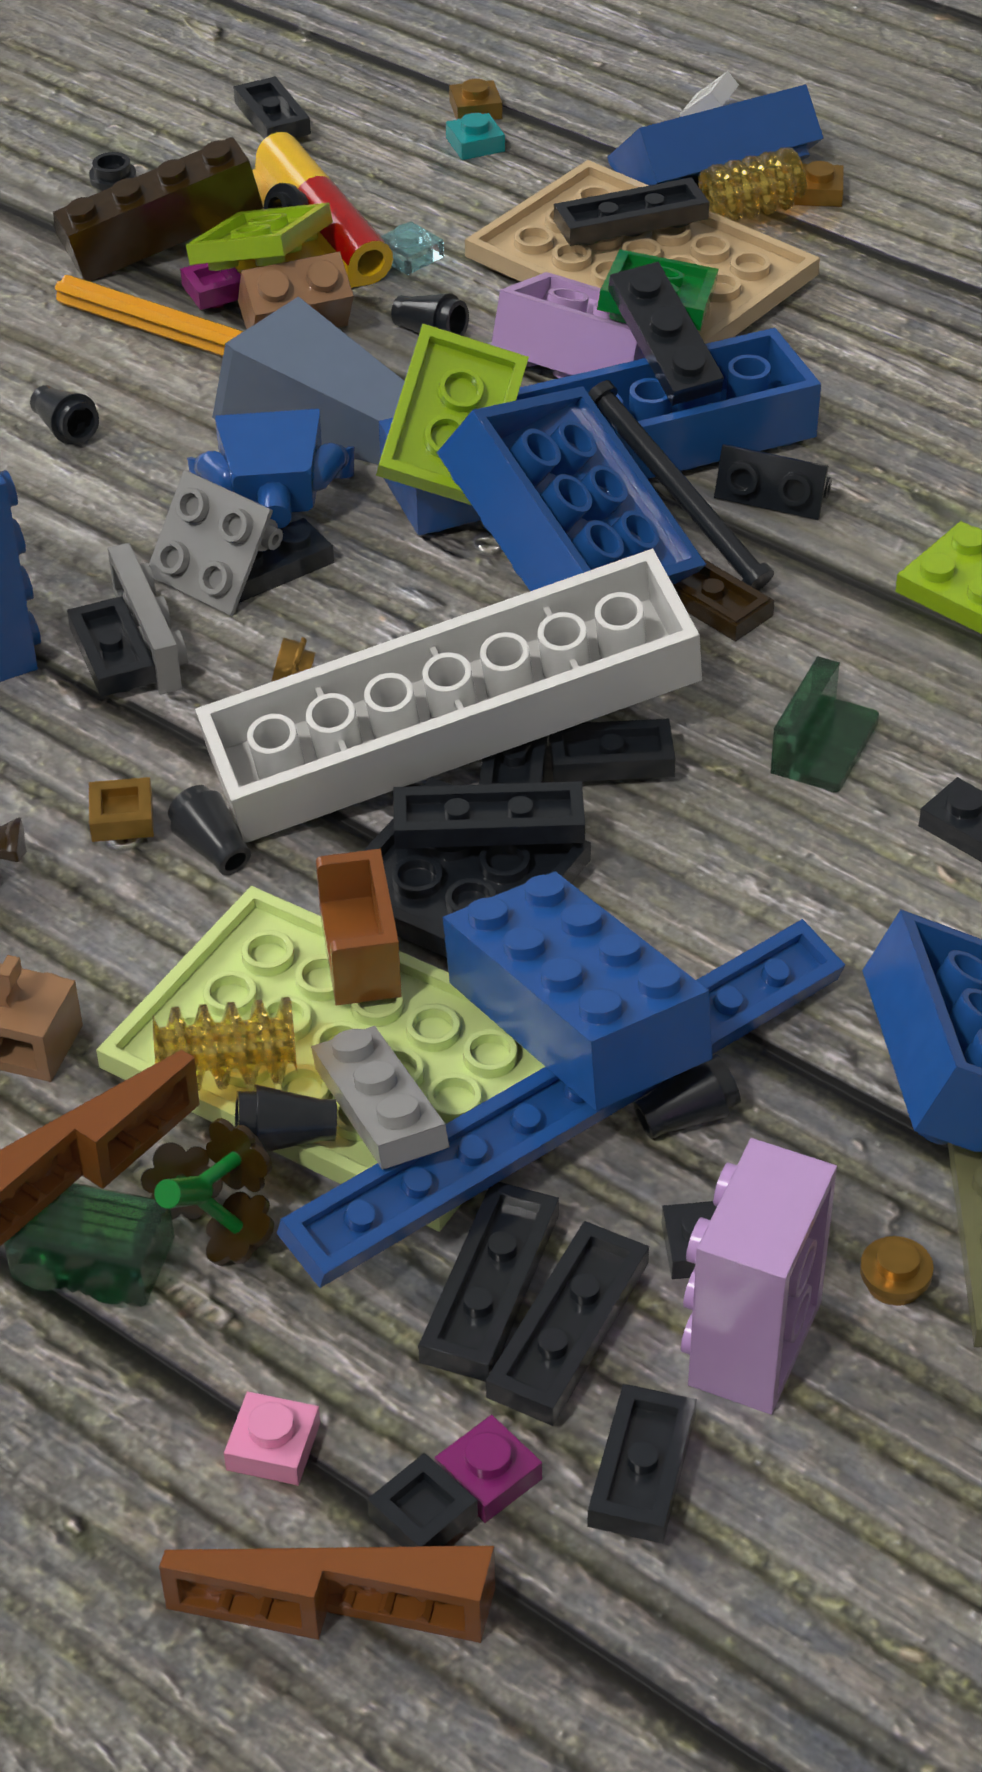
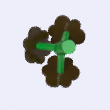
(189, 1187)

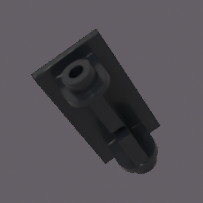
(772, 481)

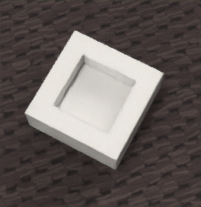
(712, 96)

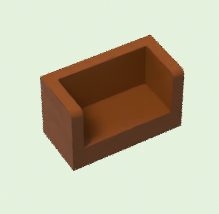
(358, 927)

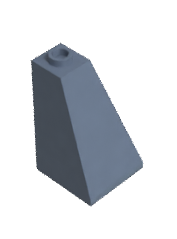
(308, 363)

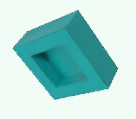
(475, 136)

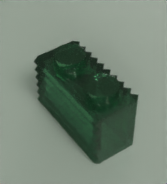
(95, 1244)

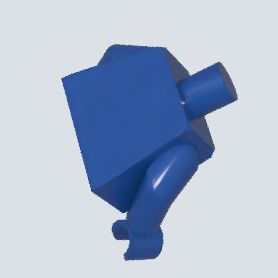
(274, 460)

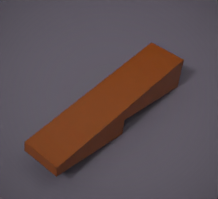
(94, 1139)
(294, 1588)

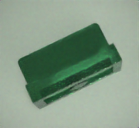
(818, 734)

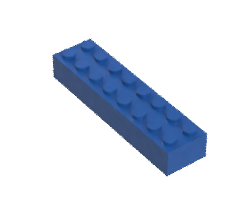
(763, 404)

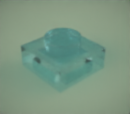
(413, 247)

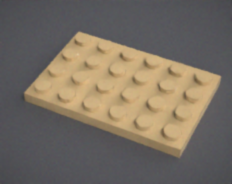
(753, 267)

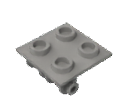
(211, 542)

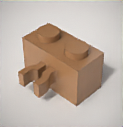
(316, 280)
(36, 1020)

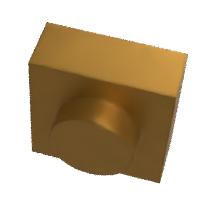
(475, 97)
(823, 185)
(121, 809)

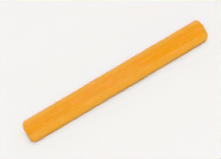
(144, 315)

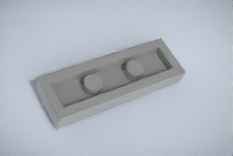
(150, 615)
(379, 1097)

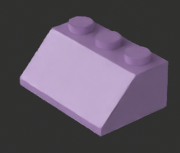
(560, 326)

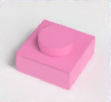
(272, 1438)

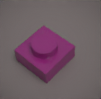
(210, 287)
(491, 1466)

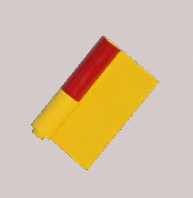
(362, 249)

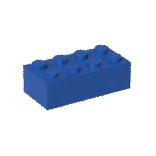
(578, 989)

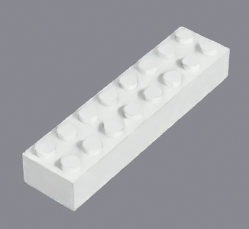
(450, 694)

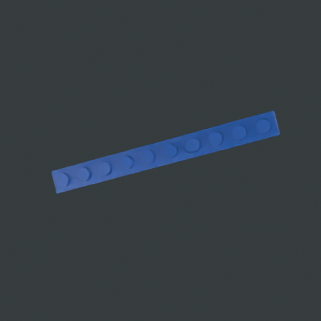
(531, 1120)

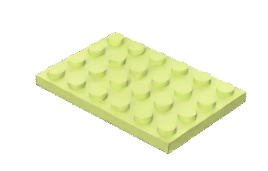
(278, 951)

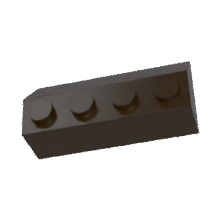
(157, 209)

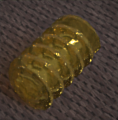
(754, 184)
(232, 1042)

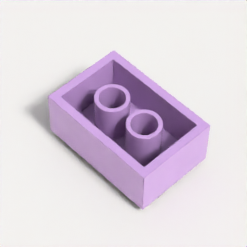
(757, 1273)

